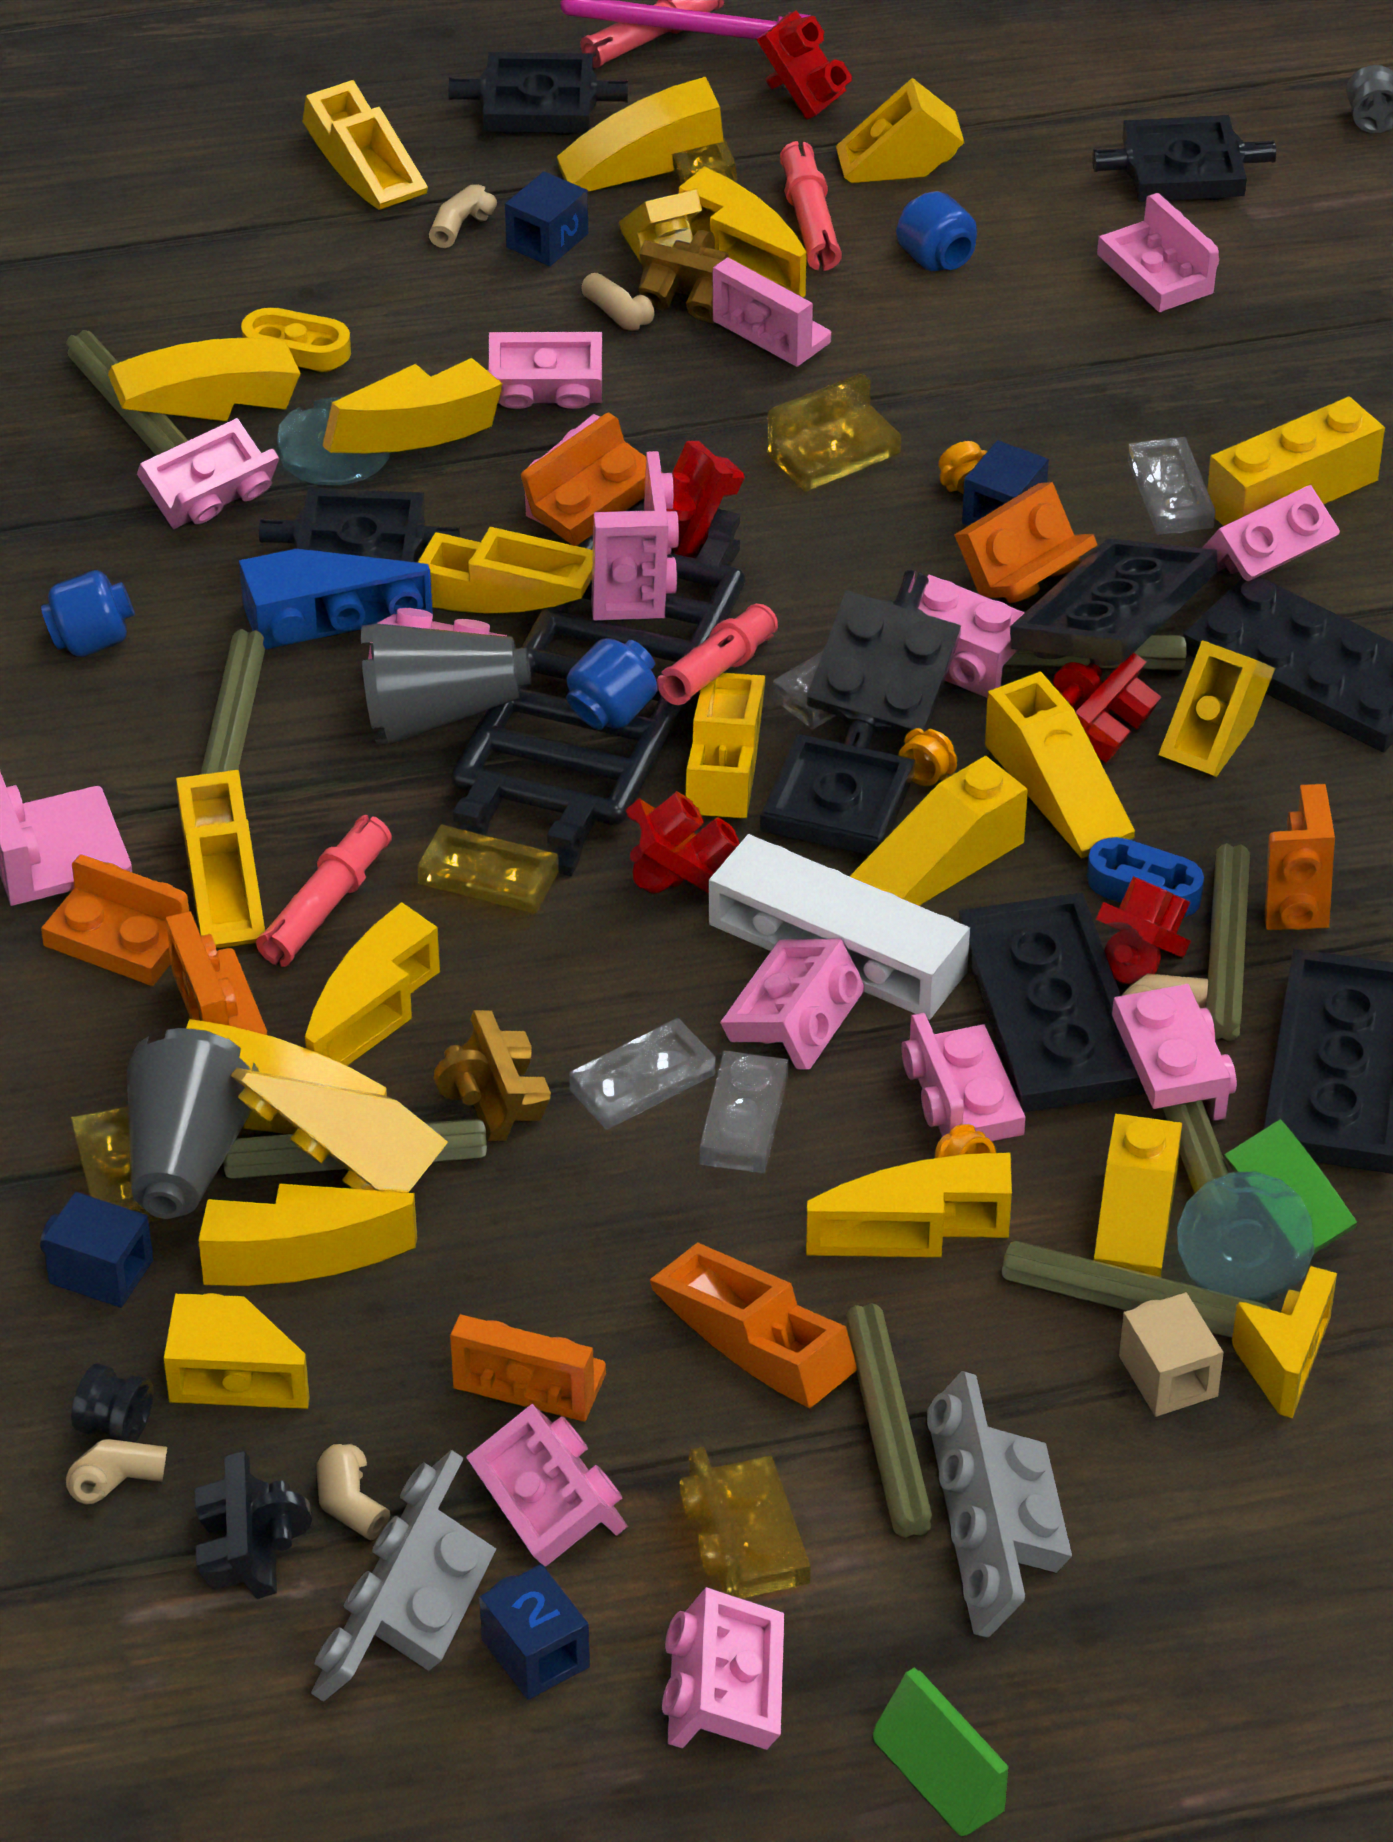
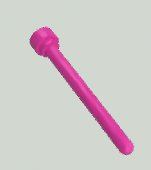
(669, 17)

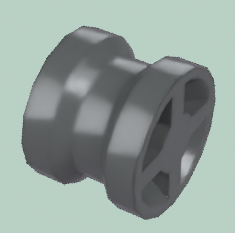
(1377, 113)

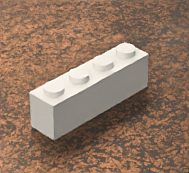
(895, 945)

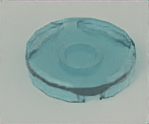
(303, 455)
(1246, 1236)

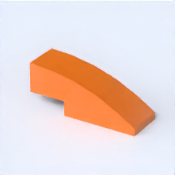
(757, 1323)

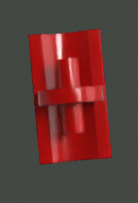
(801, 64)
(698, 488)
(1095, 700)
(672, 850)
(1146, 923)

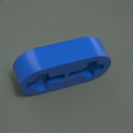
(1145, 863)

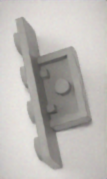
(996, 1501)
(417, 1587)

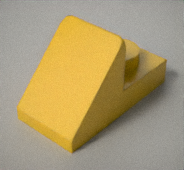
(661, 221)
(1284, 1345)

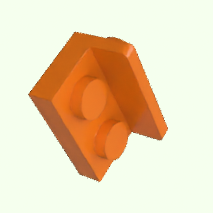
(584, 477)
(1022, 545)
(1301, 865)
(115, 920)
(209, 978)
(525, 1367)

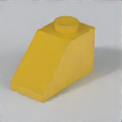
(901, 138)
(1215, 708)
(1138, 1193)
(231, 1355)

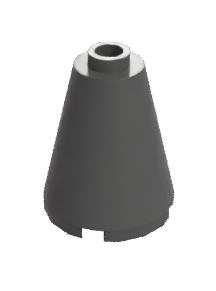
(436, 677)
(181, 1117)

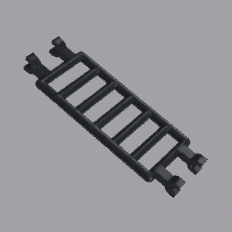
(578, 808)

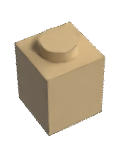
(1171, 1354)

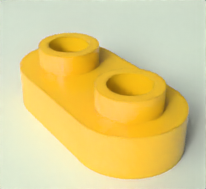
(312, 339)

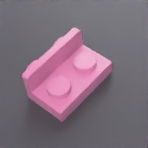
(766, 313)
(1274, 534)
(797, 998)
(962, 1080)
(545, 1485)
(725, 1670)

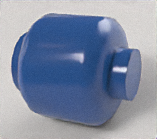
(937, 232)
(87, 613)
(611, 683)

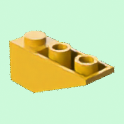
(1050, 754)
(361, 1130)

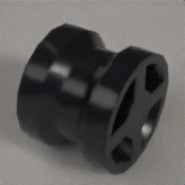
(112, 1404)

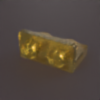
(830, 433)
(745, 1525)

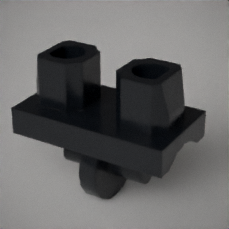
(257, 1523)

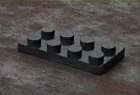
(1113, 601)
(1318, 657)
(1050, 1001)
(1337, 1060)

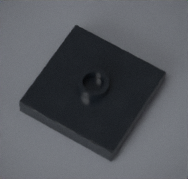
(837, 794)

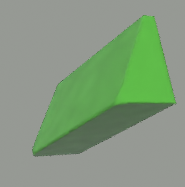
(942, 1755)

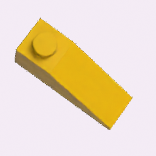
(950, 834)

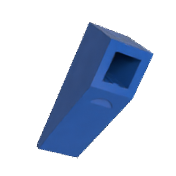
(324, 594)

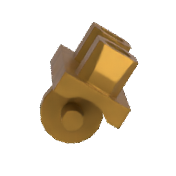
(681, 269)
(488, 1077)

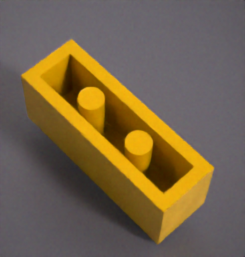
(1328, 449)

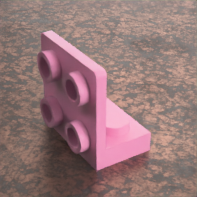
(632, 552)
(48, 835)

